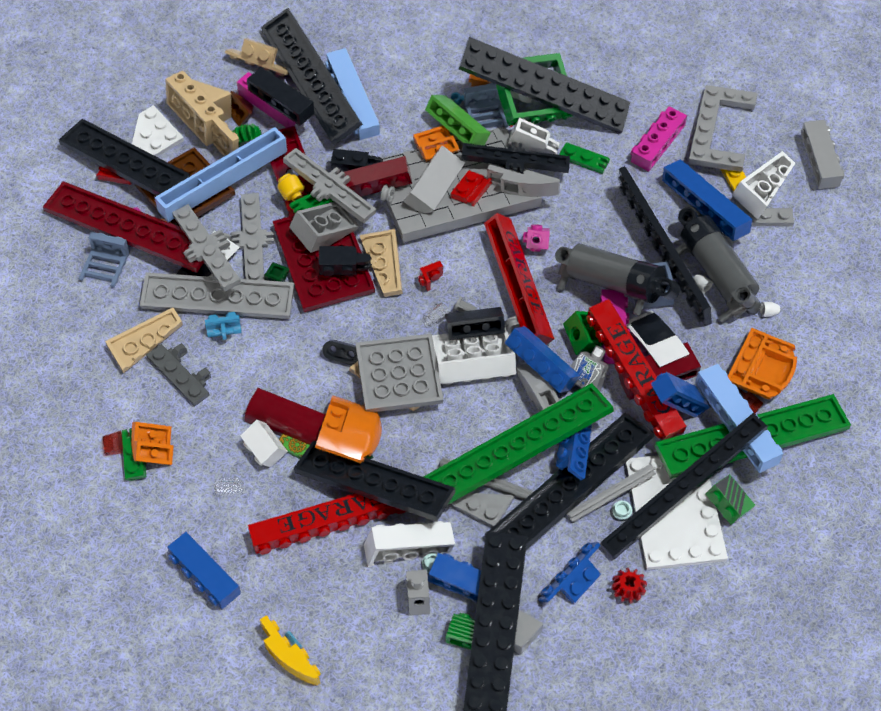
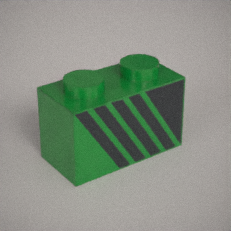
(730, 499)

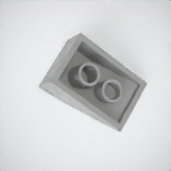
(322, 225)

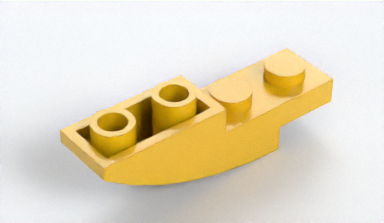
(289, 657)

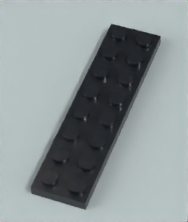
(122, 157)
(377, 482)

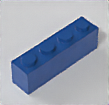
(542, 359)
(680, 394)
(203, 570)
(455, 576)

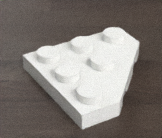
(155, 133)

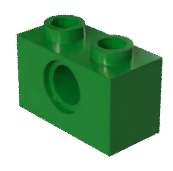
(580, 333)

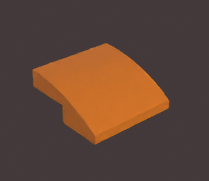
(430, 141)
(152, 443)

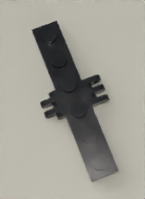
(515, 158)

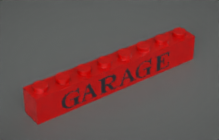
(518, 277)
(634, 369)
(316, 521)

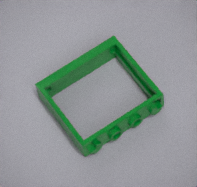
(549, 115)

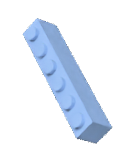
(346, 77)
(733, 410)

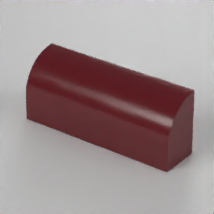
(683, 368)
(284, 416)

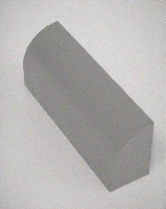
(434, 181)

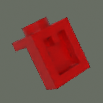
(430, 272)

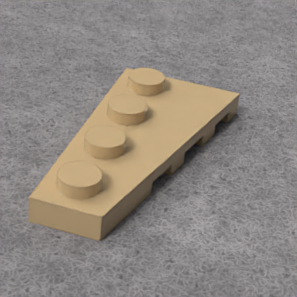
(385, 260)
(140, 340)

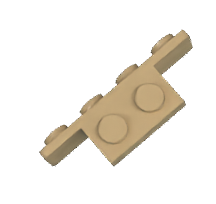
(259, 54)

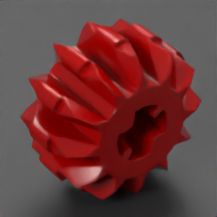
(626, 591)

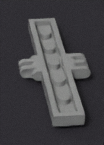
(329, 185)
(769, 217)
(252, 237)
(207, 247)

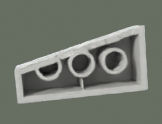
(761, 186)
(407, 541)

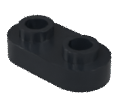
(342, 352)

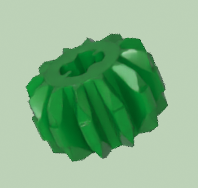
(247, 133)

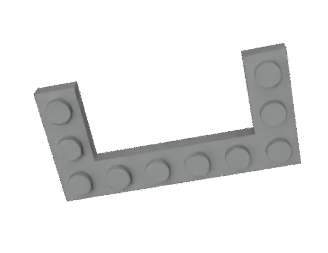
(700, 151)

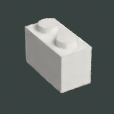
(263, 444)

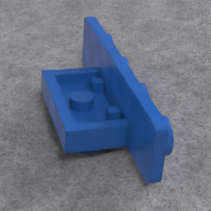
(574, 452)
(575, 578)

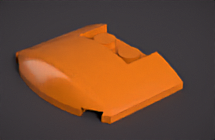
(764, 365)
(349, 430)

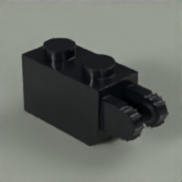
(350, 159)
(342, 260)

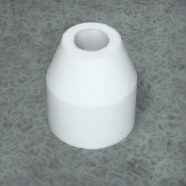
(703, 281)
(769, 308)

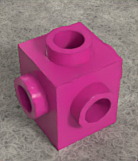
(536, 244)

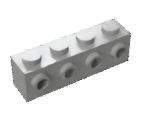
(822, 154)

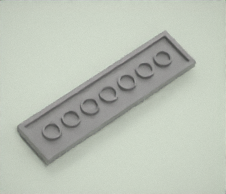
(205, 295)

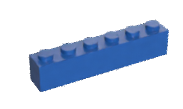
(707, 199)

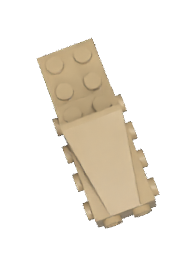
(202, 110)

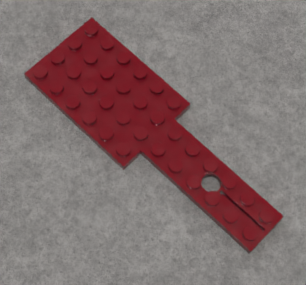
(311, 287)

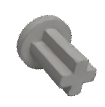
(463, 306)

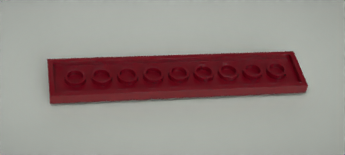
(118, 220)

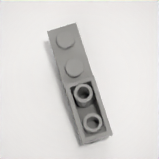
(527, 184)
(537, 387)

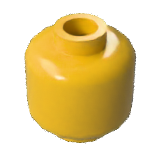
(290, 187)

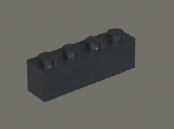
(280, 96)

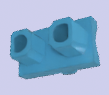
(223, 326)

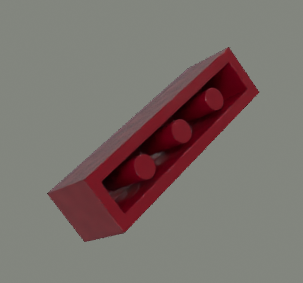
(374, 177)

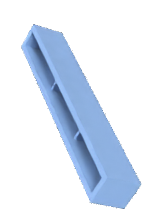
(222, 173)

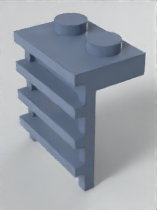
(484, 99)
(106, 249)

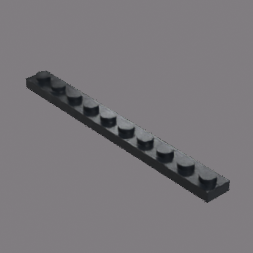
(684, 485)

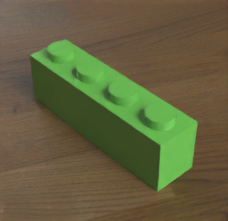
(457, 120)

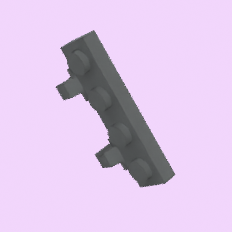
(169, 365)

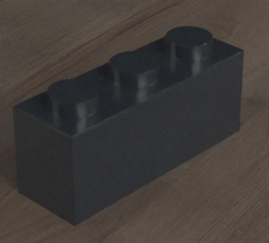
(474, 323)

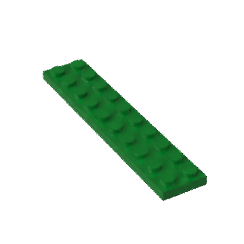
(786, 425)
(523, 441)

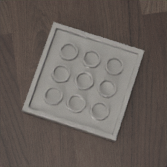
(399, 373)

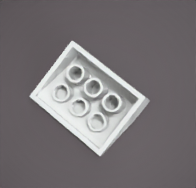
(473, 358)

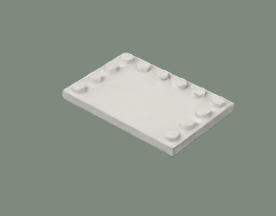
(686, 534)

